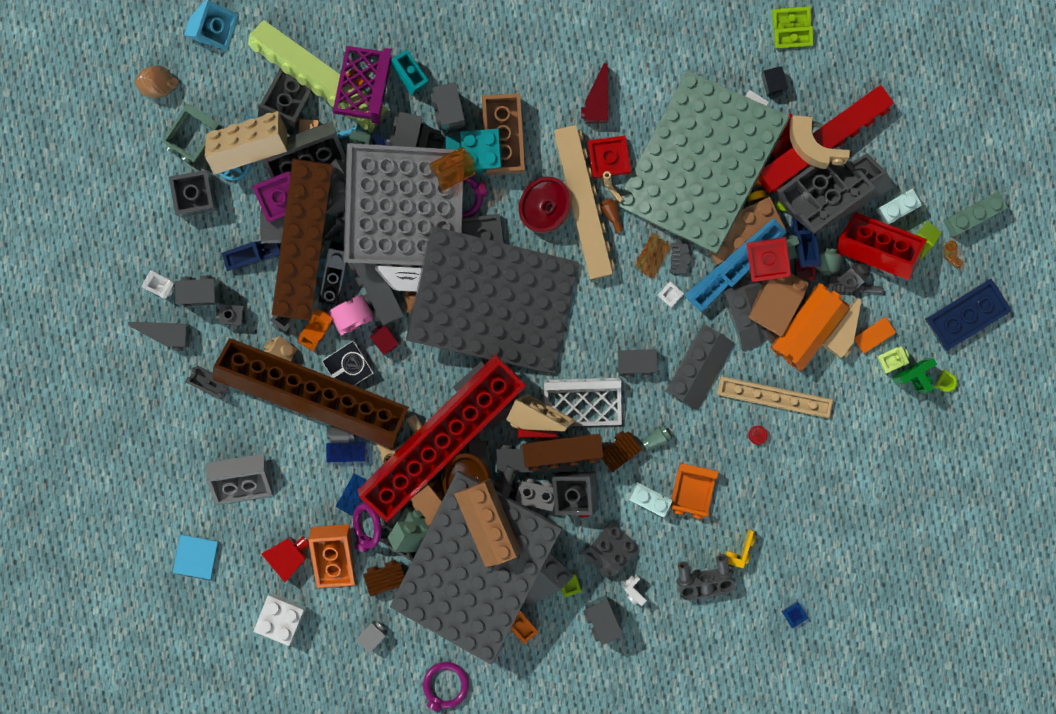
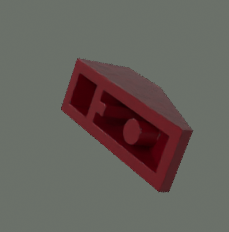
(596, 103)

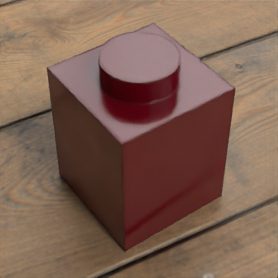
(384, 339)

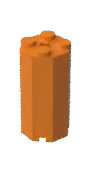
(810, 326)

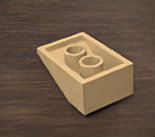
(536, 415)

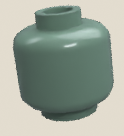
(829, 261)

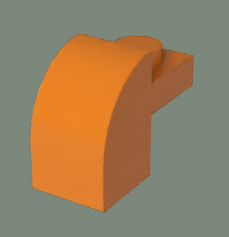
(315, 329)

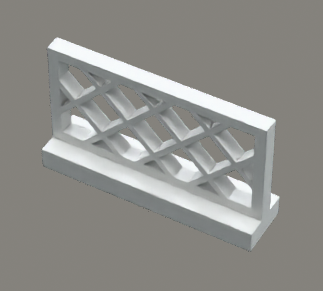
(586, 385)

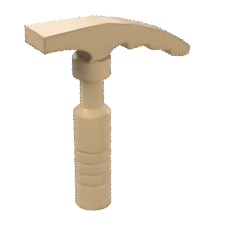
(607, 181)

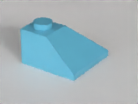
(211, 25)

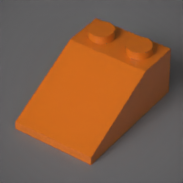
(332, 555)

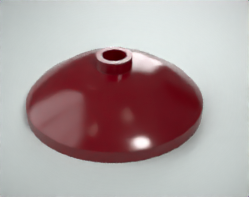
(538, 199)

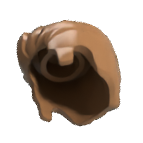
(156, 82)

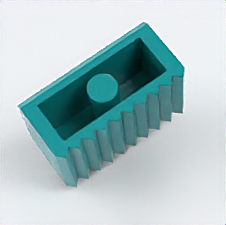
(409, 72)

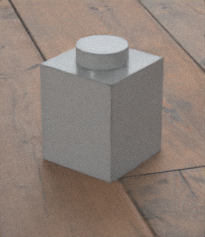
(372, 636)

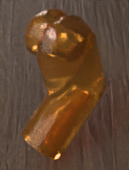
(950, 254)

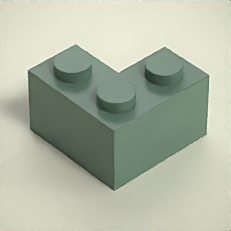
(408, 531)

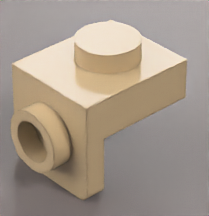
(280, 348)

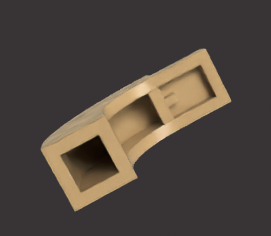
(807, 147)

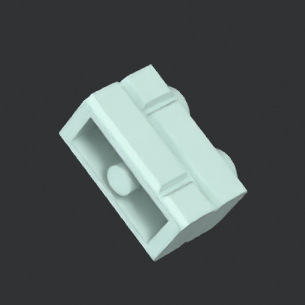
(898, 207)
(650, 499)

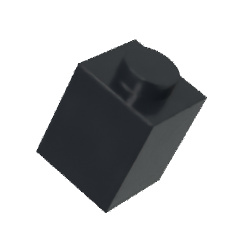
(774, 81)

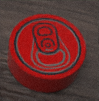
(757, 435)

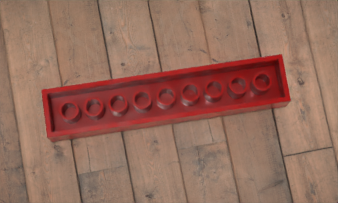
(441, 438)

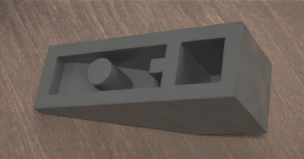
(168, 334)

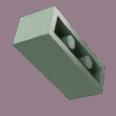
(975, 214)

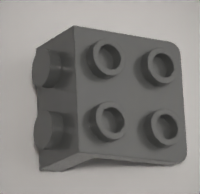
(610, 550)

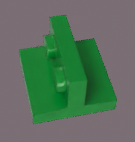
(916, 374)

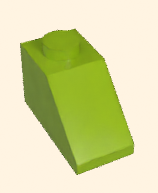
(929, 232)

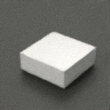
(670, 294)

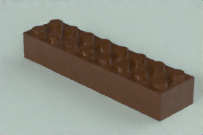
(301, 239)

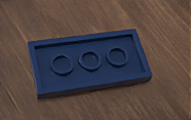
(968, 314)

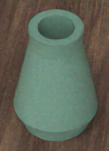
(657, 438)

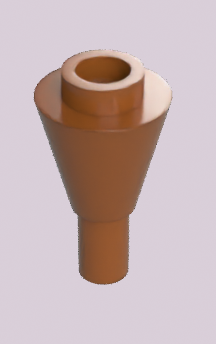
(610, 209)

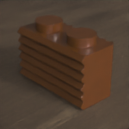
(620, 450)
(385, 578)

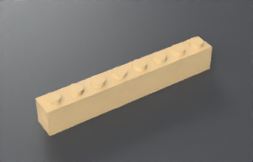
(583, 204)

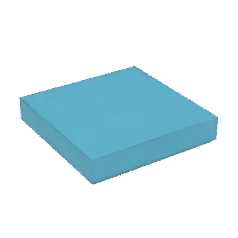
(195, 556)

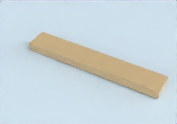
(774, 397)

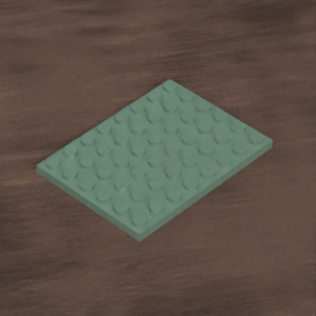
(702, 161)

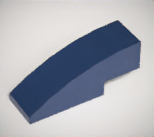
(807, 249)
(250, 254)

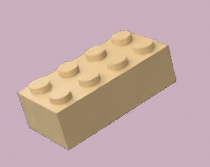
(246, 142)

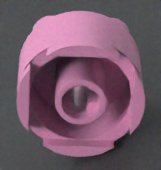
(351, 315)

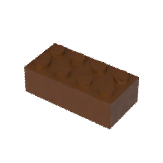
(562, 450)

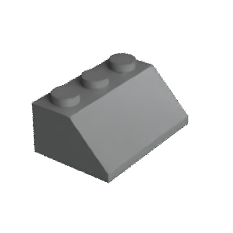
(239, 479)

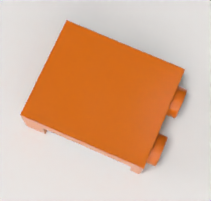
(693, 490)

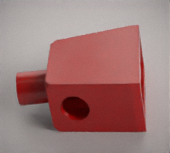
(287, 556)

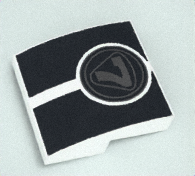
(348, 365)

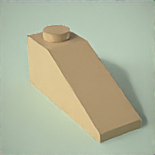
(843, 335)

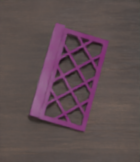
(378, 90)

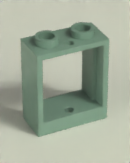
(178, 125)

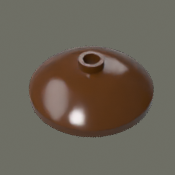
(468, 464)

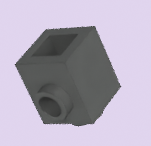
(231, 315)

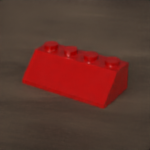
(881, 245)

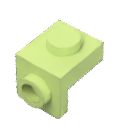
(893, 359)

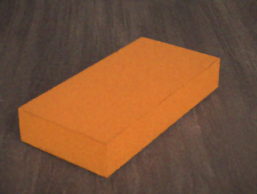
(874, 335)

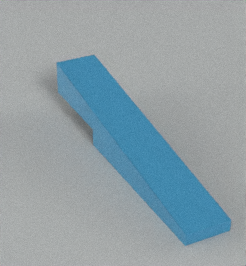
(731, 269)

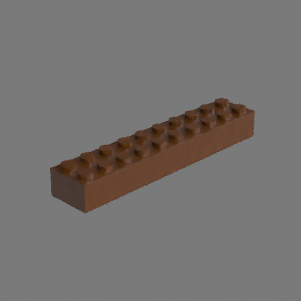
(310, 393)

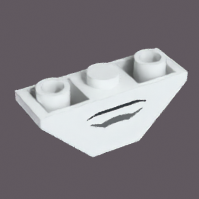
(400, 278)

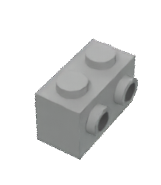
(535, 494)

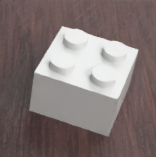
(279, 619)

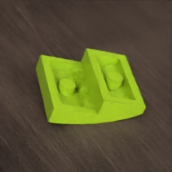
(792, 27)

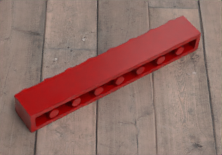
(828, 136)

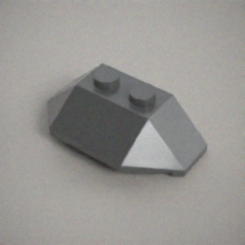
(739, 303)

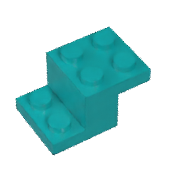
(482, 147)

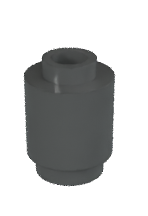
(339, 436)

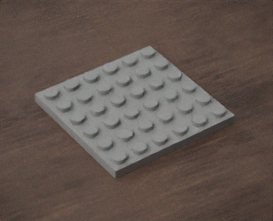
(395, 203)

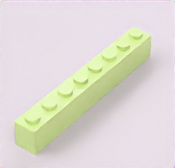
(306, 69)

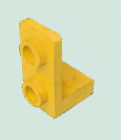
(745, 556)

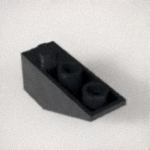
(333, 274)

